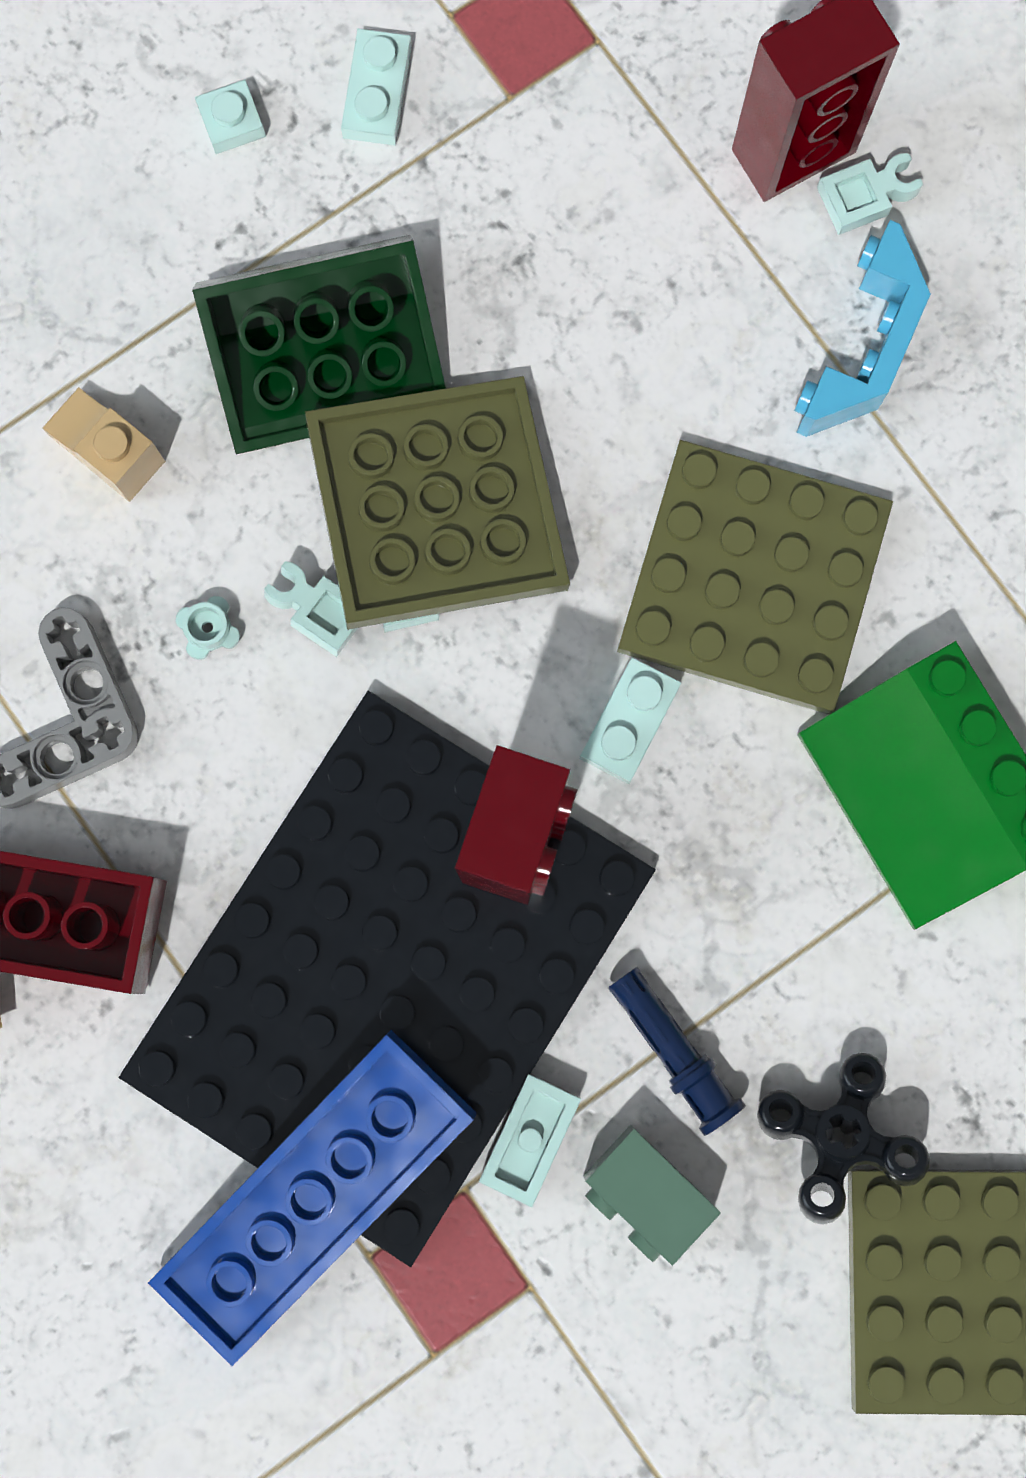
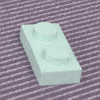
(376, 87)
(630, 720)
(530, 1140)

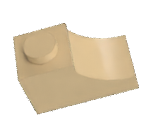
(105, 443)

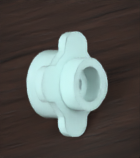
(192, 623)

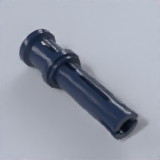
(690, 1072)

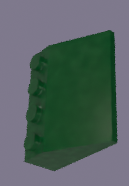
(317, 338)

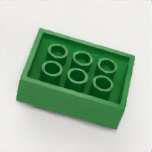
(928, 783)

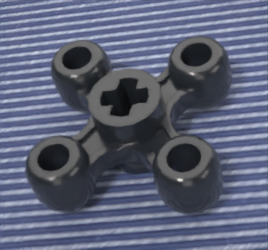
(833, 1158)

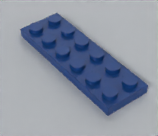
(312, 1198)

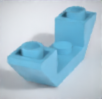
(897, 279)

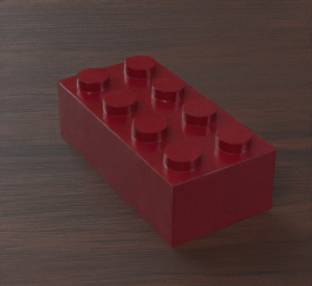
(812, 93)
(512, 824)
(78, 923)

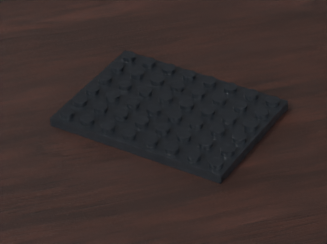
(369, 932)

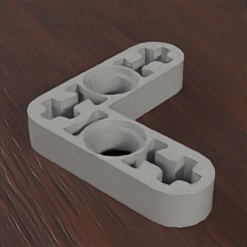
(87, 714)

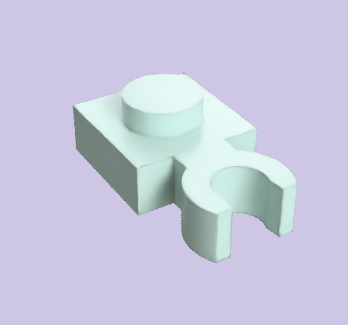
(863, 195)
(317, 609)

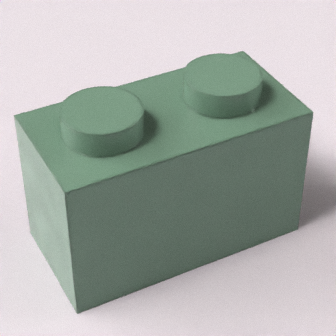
(650, 1196)

